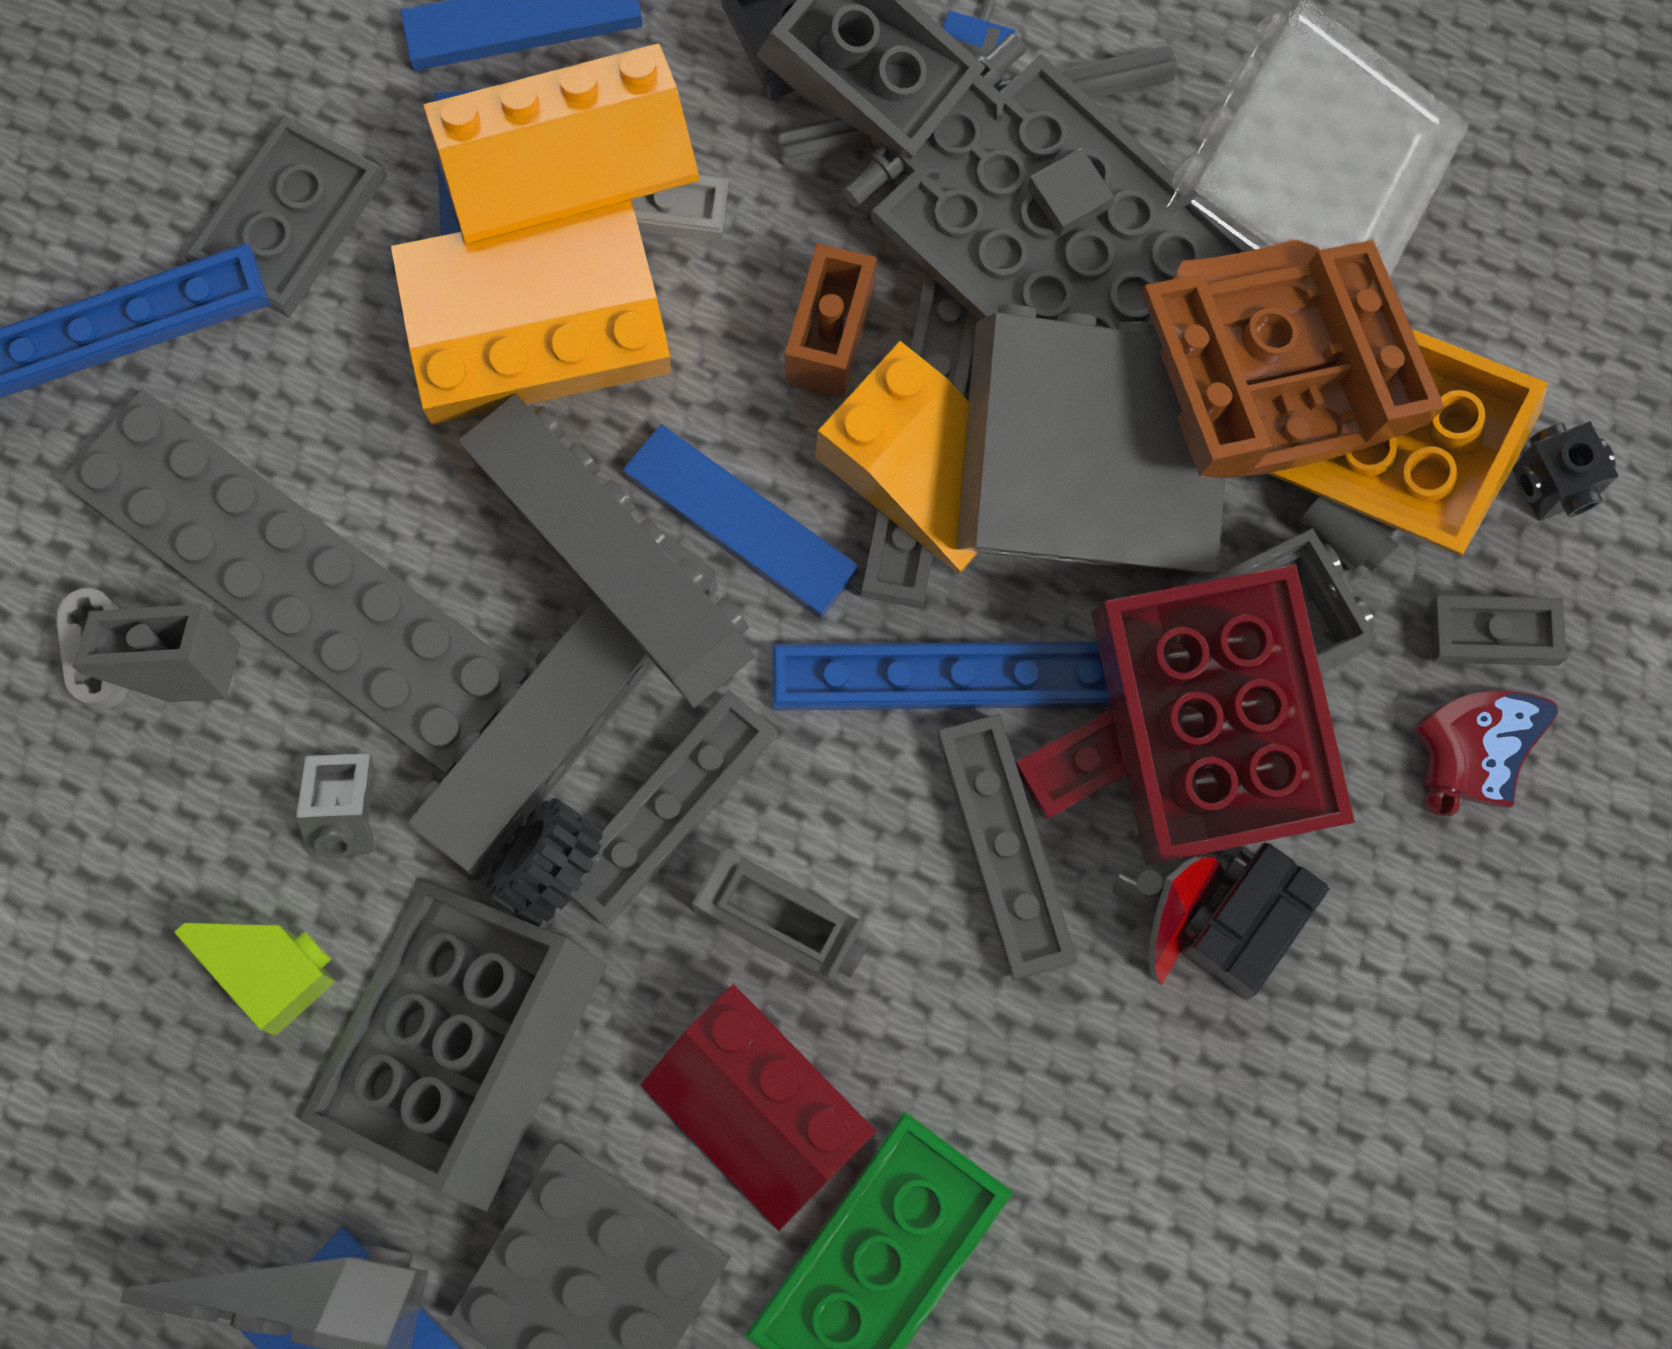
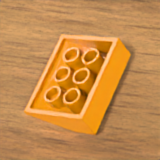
(530, 313)
(1447, 472)

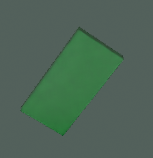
(885, 1248)

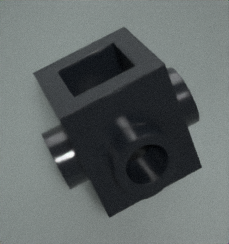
(1565, 470)

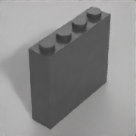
(1081, 450)

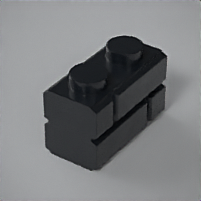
(1254, 919)

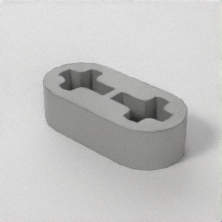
(70, 610)

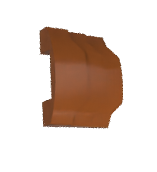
(1289, 357)

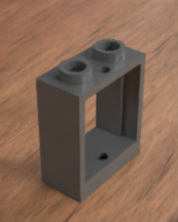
(1321, 575)

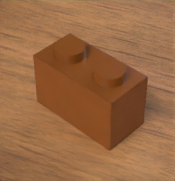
(830, 320)

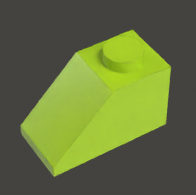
(262, 968)

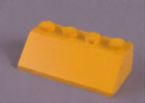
(562, 142)

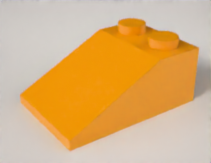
(904, 449)

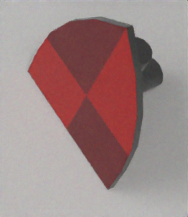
(1172, 903)

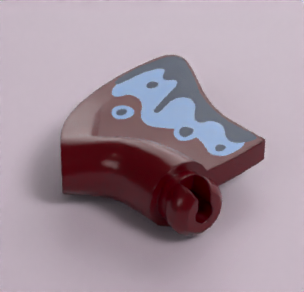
(1479, 747)

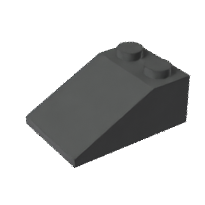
(872, 66)

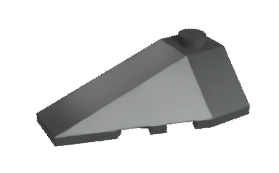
(320, 1302)

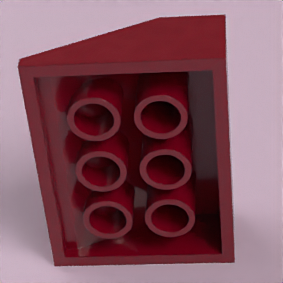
(1221, 714)

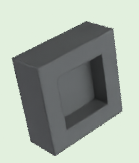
(1071, 192)

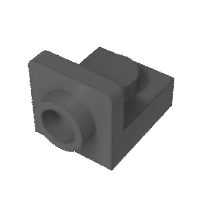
(336, 805)

